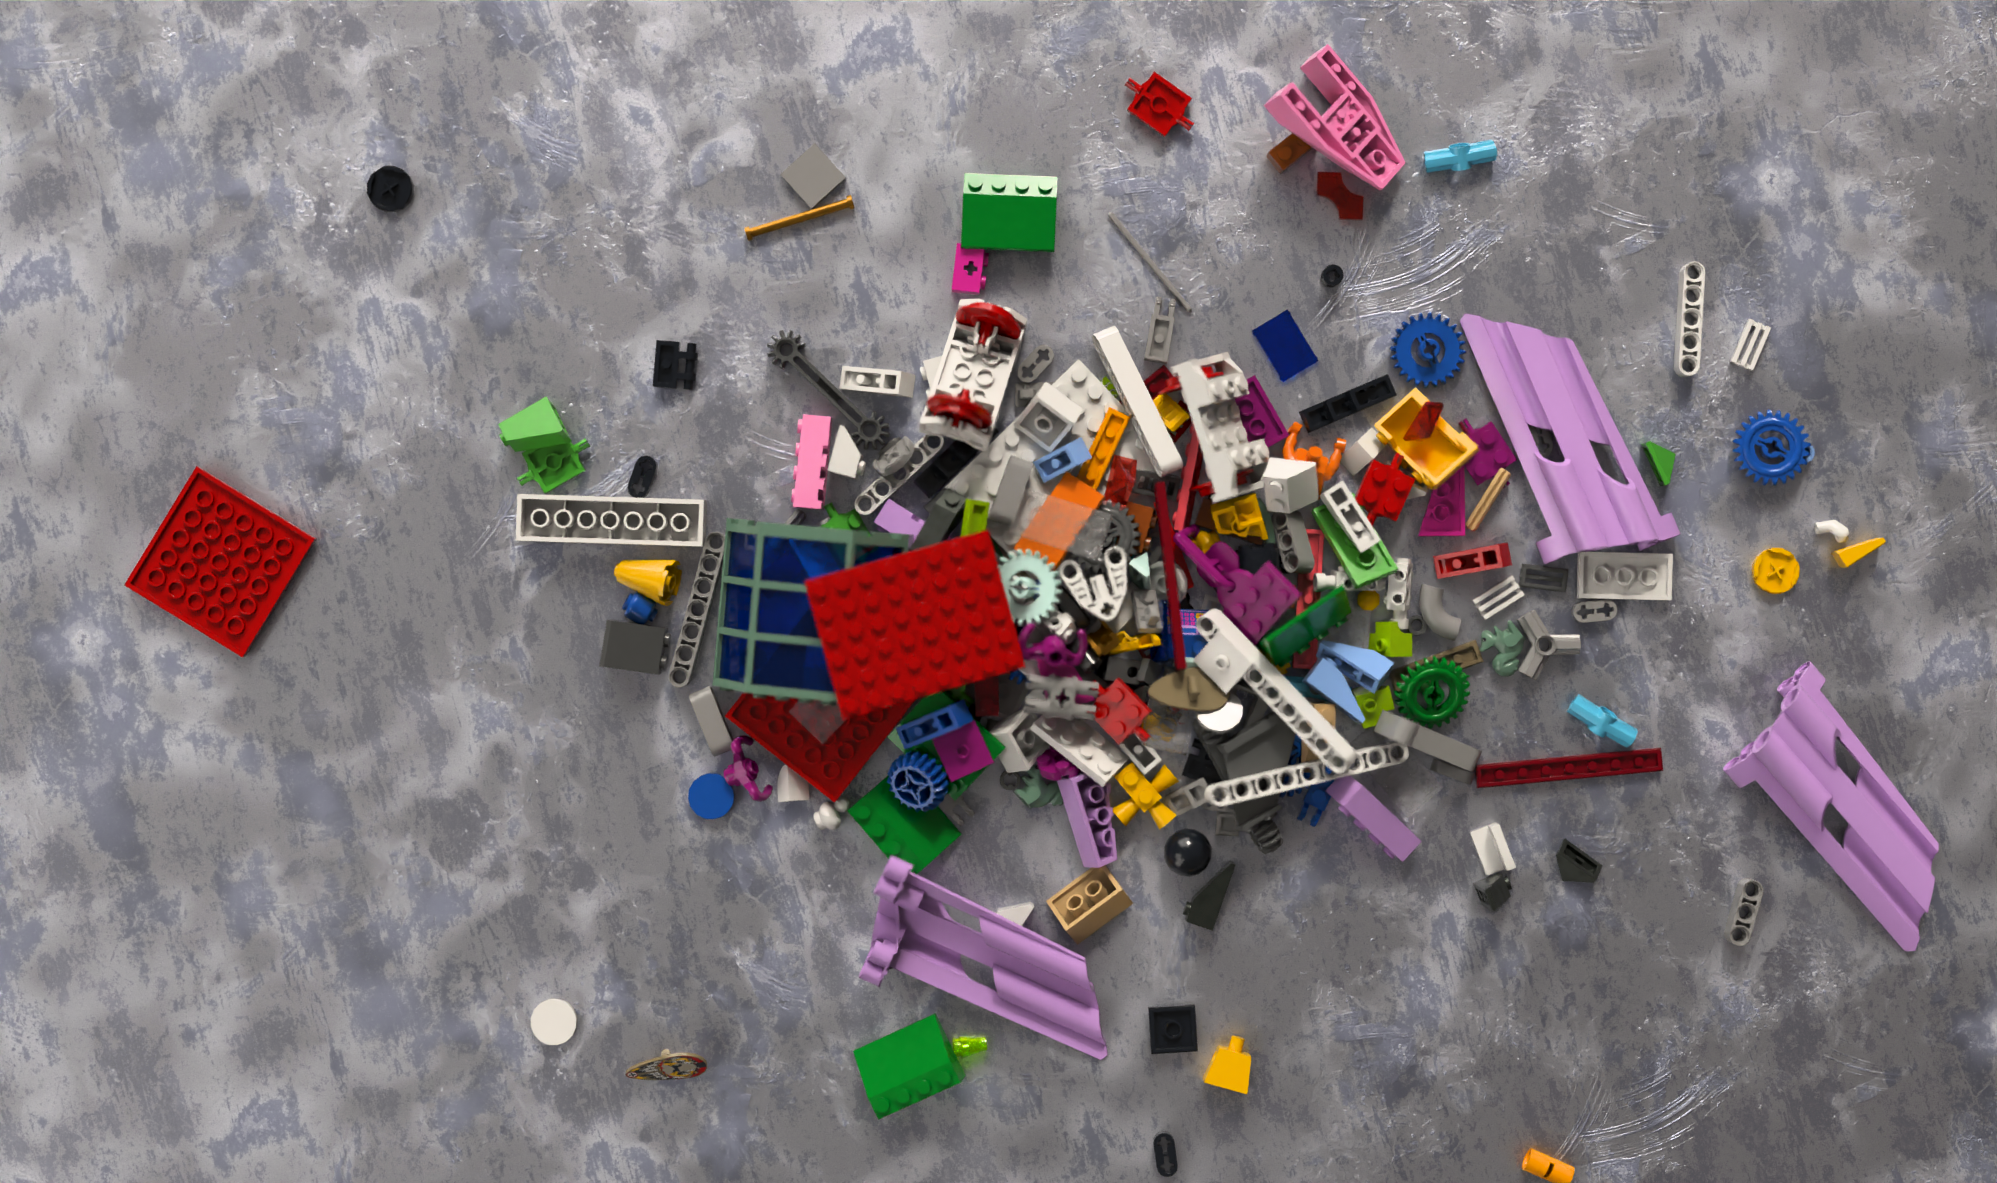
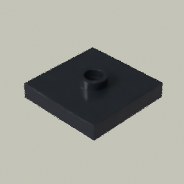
(1173, 1029)

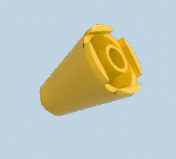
(650, 578)

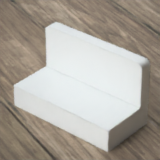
(1492, 849)

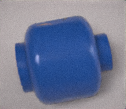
(639, 608)

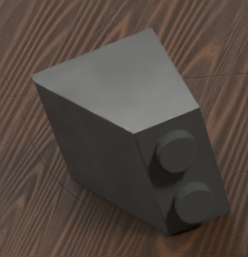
(634, 647)

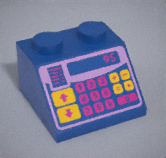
(1193, 640)

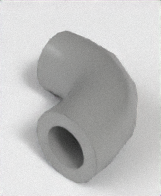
(1434, 614)

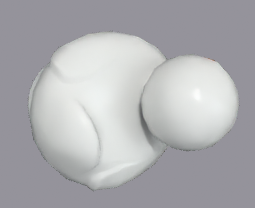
(828, 814)

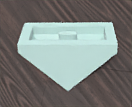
(1140, 572)

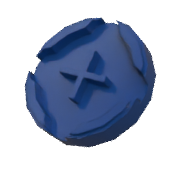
(711, 796)

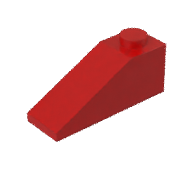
(1472, 560)

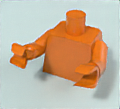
(1325, 470)

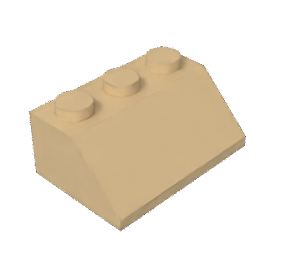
(1089, 903)

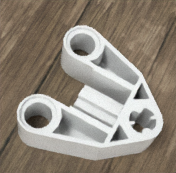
(1079, 590)

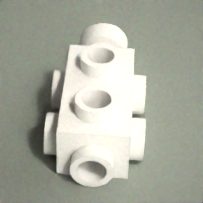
(1338, 577)
(1399, 586)
(1057, 623)

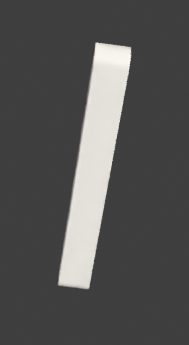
(1286, 696)
(1296, 778)

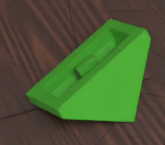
(1660, 460)

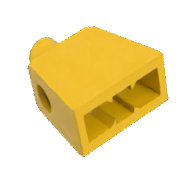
(1229, 1067)

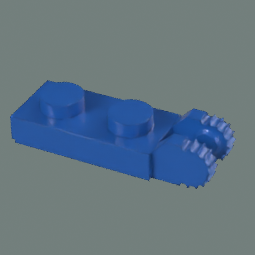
(1317, 797)

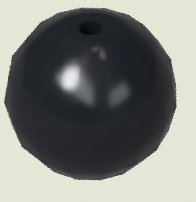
(1187, 852)

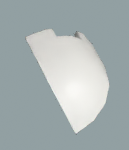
(791, 786)

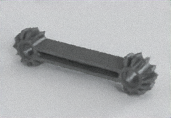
(827, 389)
(1267, 834)

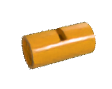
(1547, 1167)

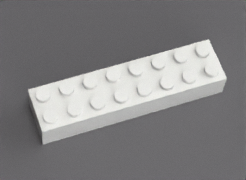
(611, 520)

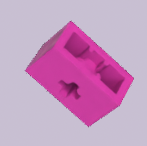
(961, 280)

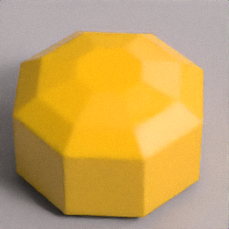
(1368, 600)

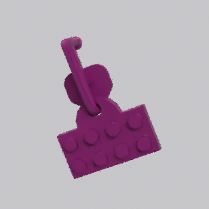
(1257, 598)

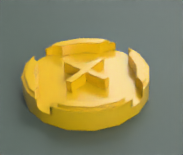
(1775, 570)

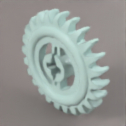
(1047, 589)

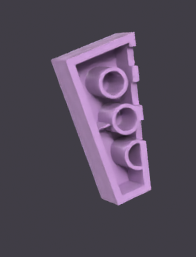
(898, 520)
(1374, 817)
(1090, 818)

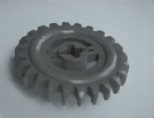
(1124, 529)

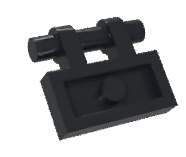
(667, 365)
(1199, 767)

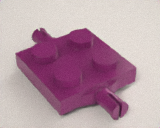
(1492, 452)

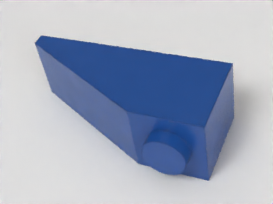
(934, 724)

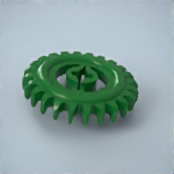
(1426, 680)

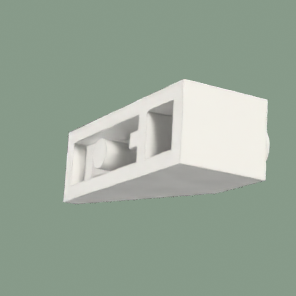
(877, 381)
(1350, 516)

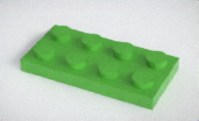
(1360, 567)

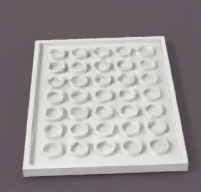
(984, 473)

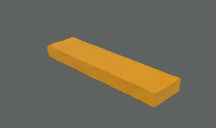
(1103, 447)

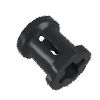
(1338, 273)

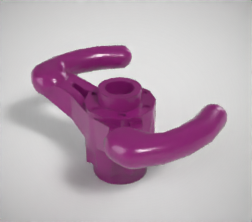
(1053, 648)
(745, 771)

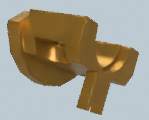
(1103, 639)

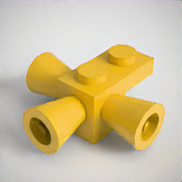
(1144, 795)

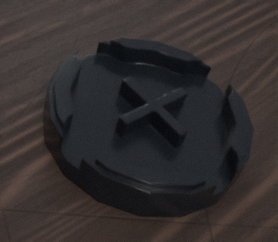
(390, 189)

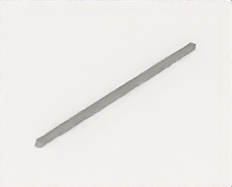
(1149, 261)

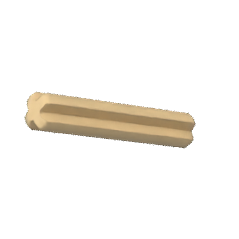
(1488, 499)

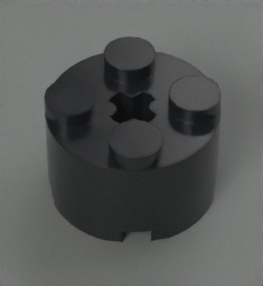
(1255, 558)

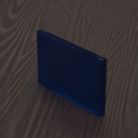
(1285, 345)
(1160, 653)

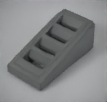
(1174, 483)

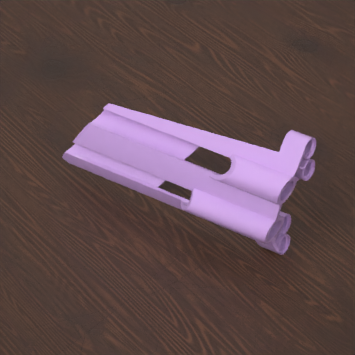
(1548, 387)
(1033, 976)

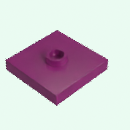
(963, 751)

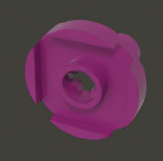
(1054, 765)

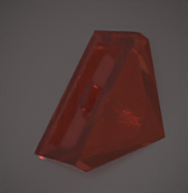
(1424, 422)
(1120, 480)

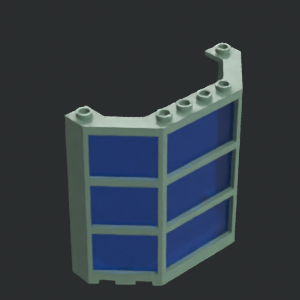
(765, 616)

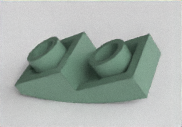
(1267, 521)

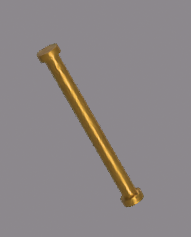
(798, 218)

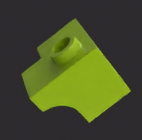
(1390, 640)
(1373, 704)

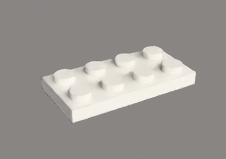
(1624, 575)
(1082, 746)

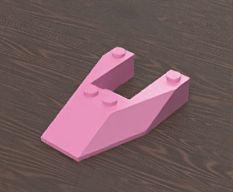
(1350, 131)

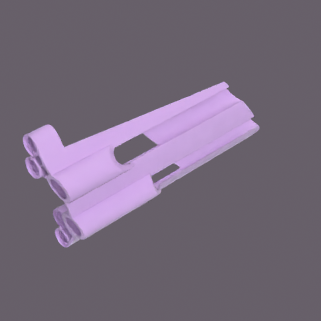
(1885, 844)

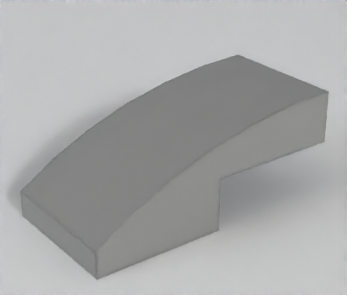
(1187, 797)

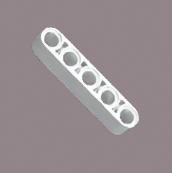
(1696, 310)
(894, 485)

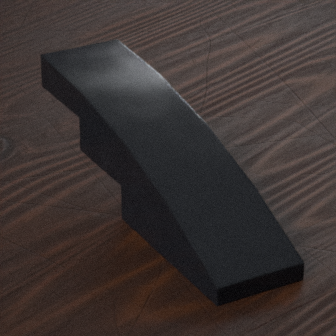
(1347, 403)
(946, 466)

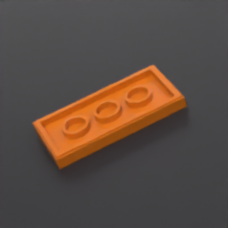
(1070, 490)

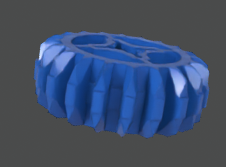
(920, 777)

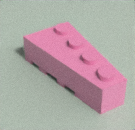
(812, 462)

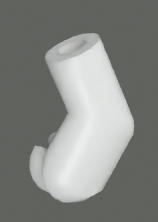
(1840, 531)

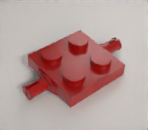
(1159, 104)
(1384, 490)
(1120, 712)

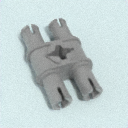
(1067, 708)

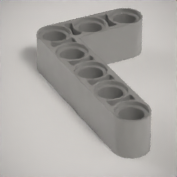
(1427, 741)

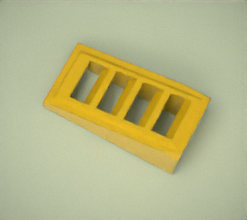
(1170, 412)
(1849, 555)

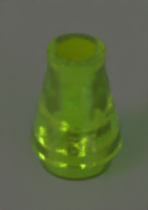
(967, 1045)

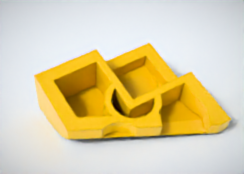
(1239, 517)
(1135, 642)

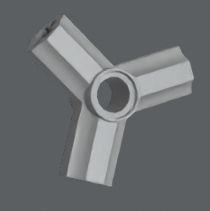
(1558, 644)

